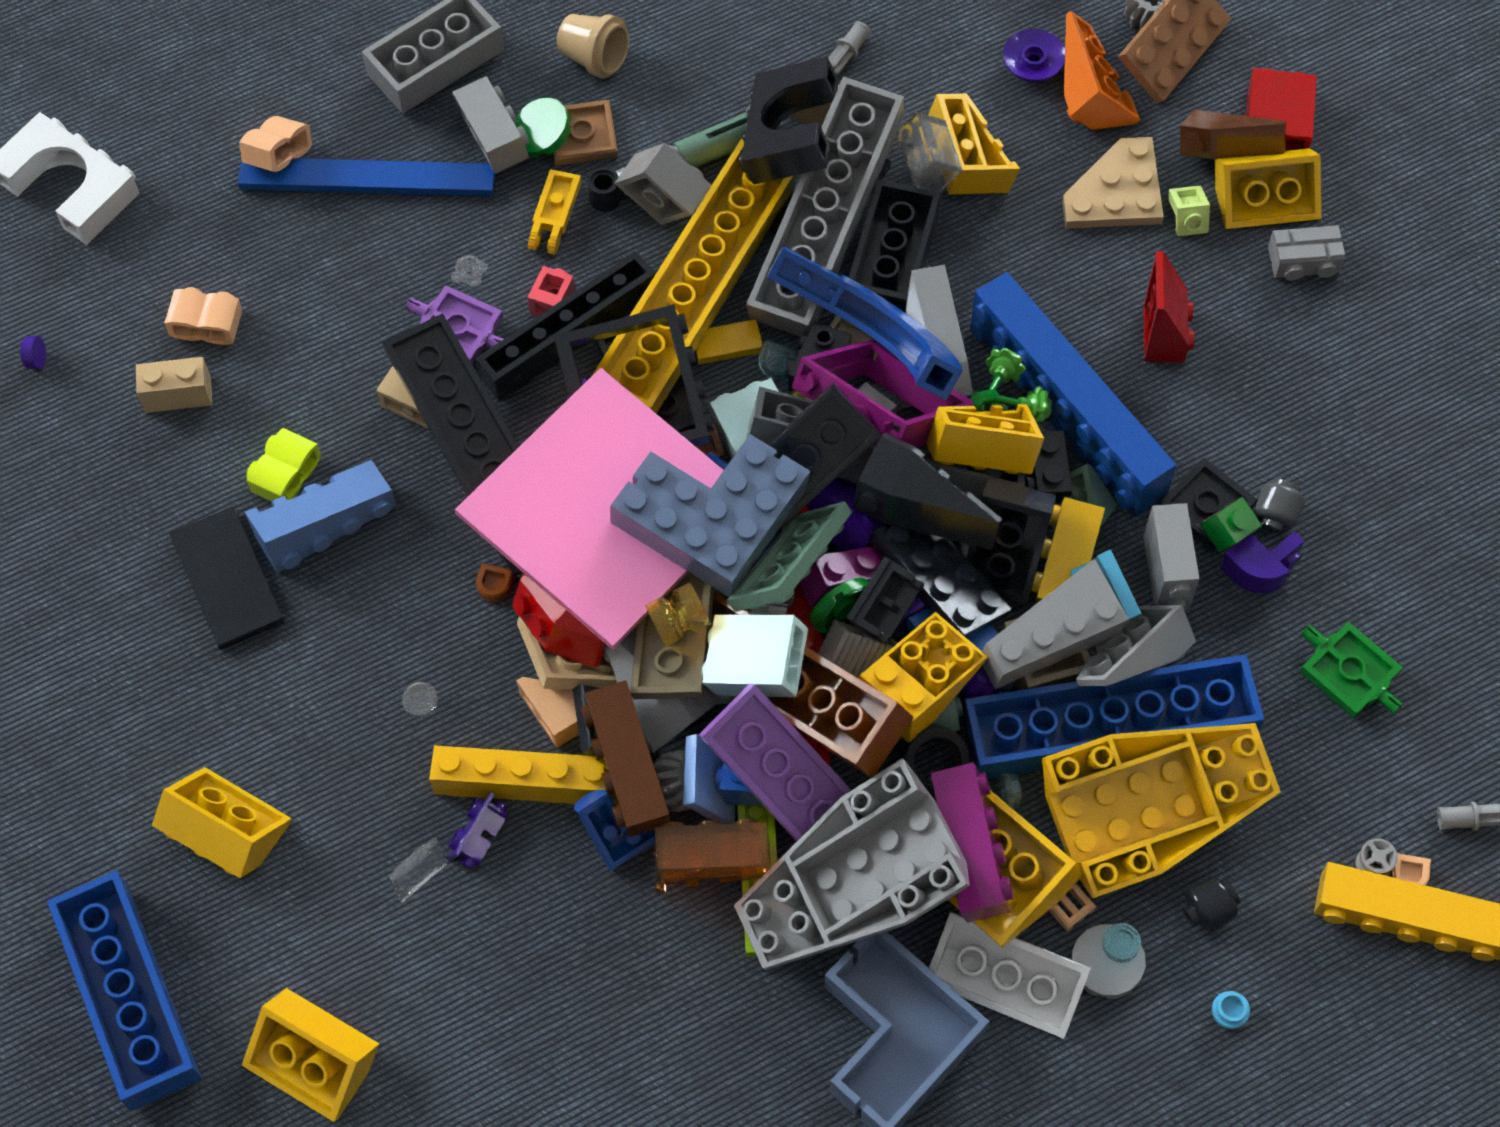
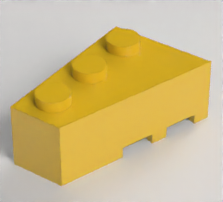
(980, 155)
(986, 438)

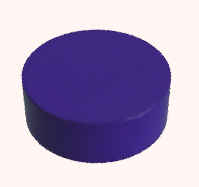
(33, 352)

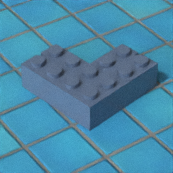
(714, 529)
(917, 1028)

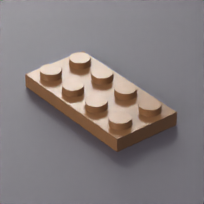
(1172, 43)

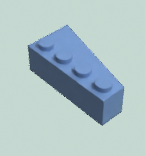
(320, 515)

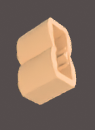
(275, 143)
(203, 316)

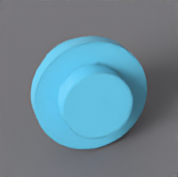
(1230, 1009)

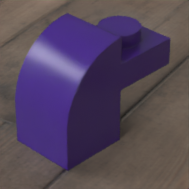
(1258, 568)

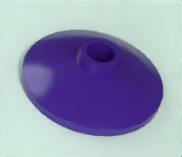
(1034, 46)

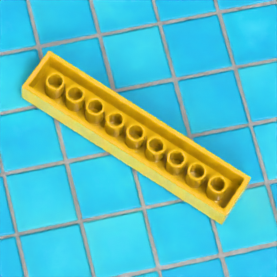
(696, 278)

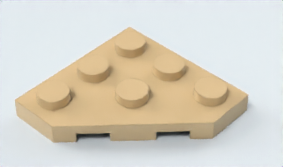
(1117, 189)
(562, 673)

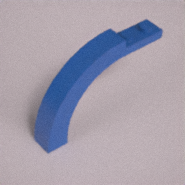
(915, 346)

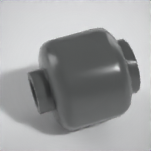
(1279, 505)

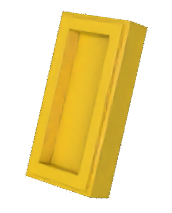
(729, 342)

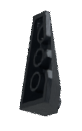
(913, 495)

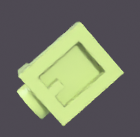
(1190, 209)

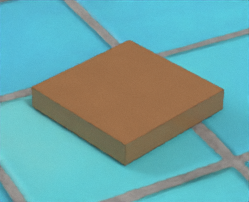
(590, 134)

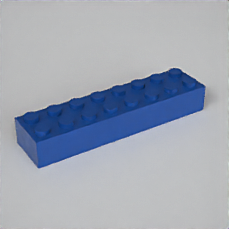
(1082, 403)
(1023, 726)

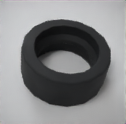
(960, 751)

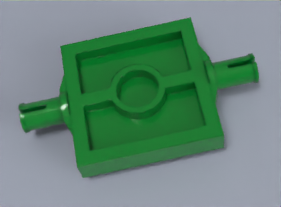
(1351, 669)

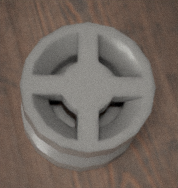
(1381, 853)

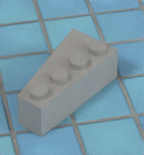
(1058, 626)

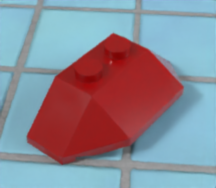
(555, 626)

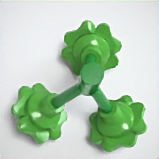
(1006, 366)

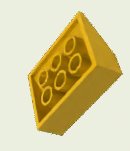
(1036, 870)

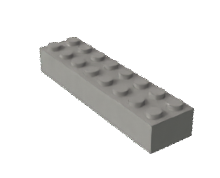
(829, 200)

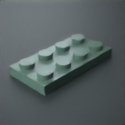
(790, 557)

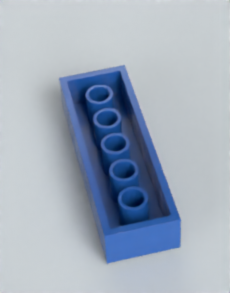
(124, 991)

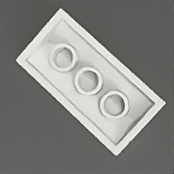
(1011, 979)

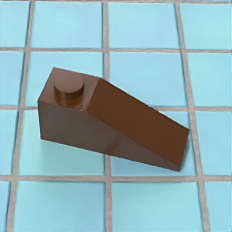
(1230, 135)

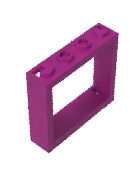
(835, 365)

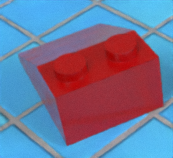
(1166, 314)

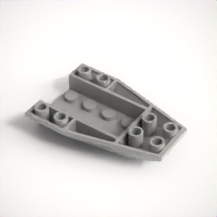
(856, 872)

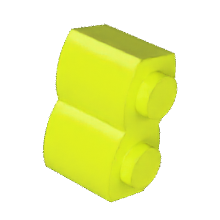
(284, 466)

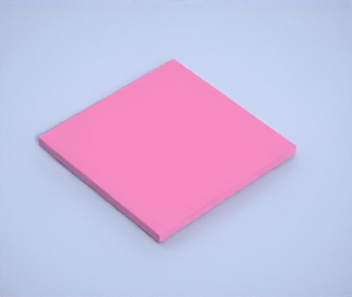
(554, 502)

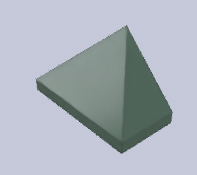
(1090, 489)

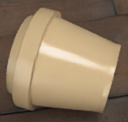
(594, 42)

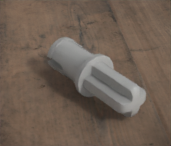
(848, 46)
(1468, 816)

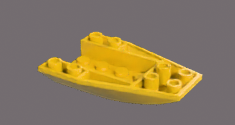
(1153, 797)

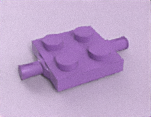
(468, 317)

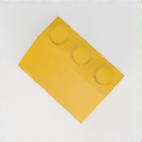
(1269, 188)
(220, 821)
(309, 1053)

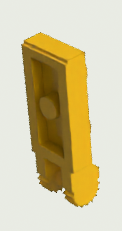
(554, 209)

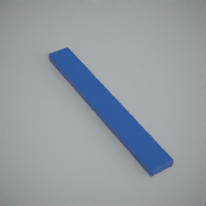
(372, 177)

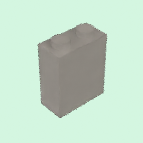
(1171, 555)

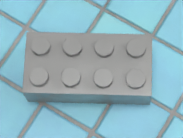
(432, 51)

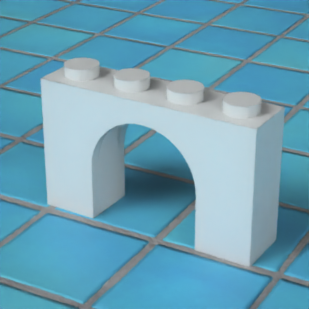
(48, 144)

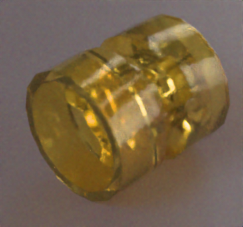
(678, 614)

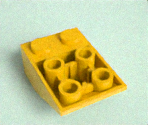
(925, 671)

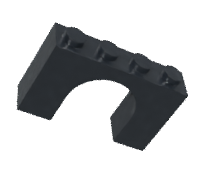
(775, 96)

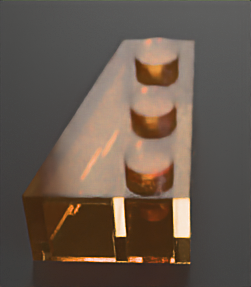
(709, 852)

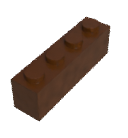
(627, 759)

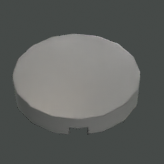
(1106, 976)

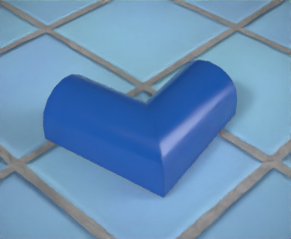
(610, 841)

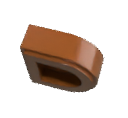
(493, 582)

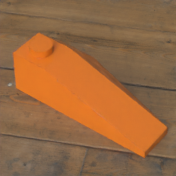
(1091, 81)

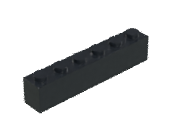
(533, 345)

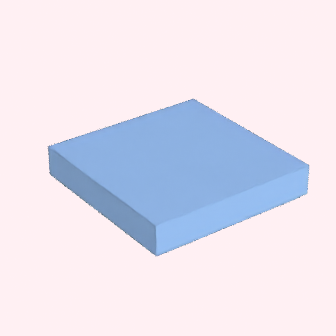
(700, 782)

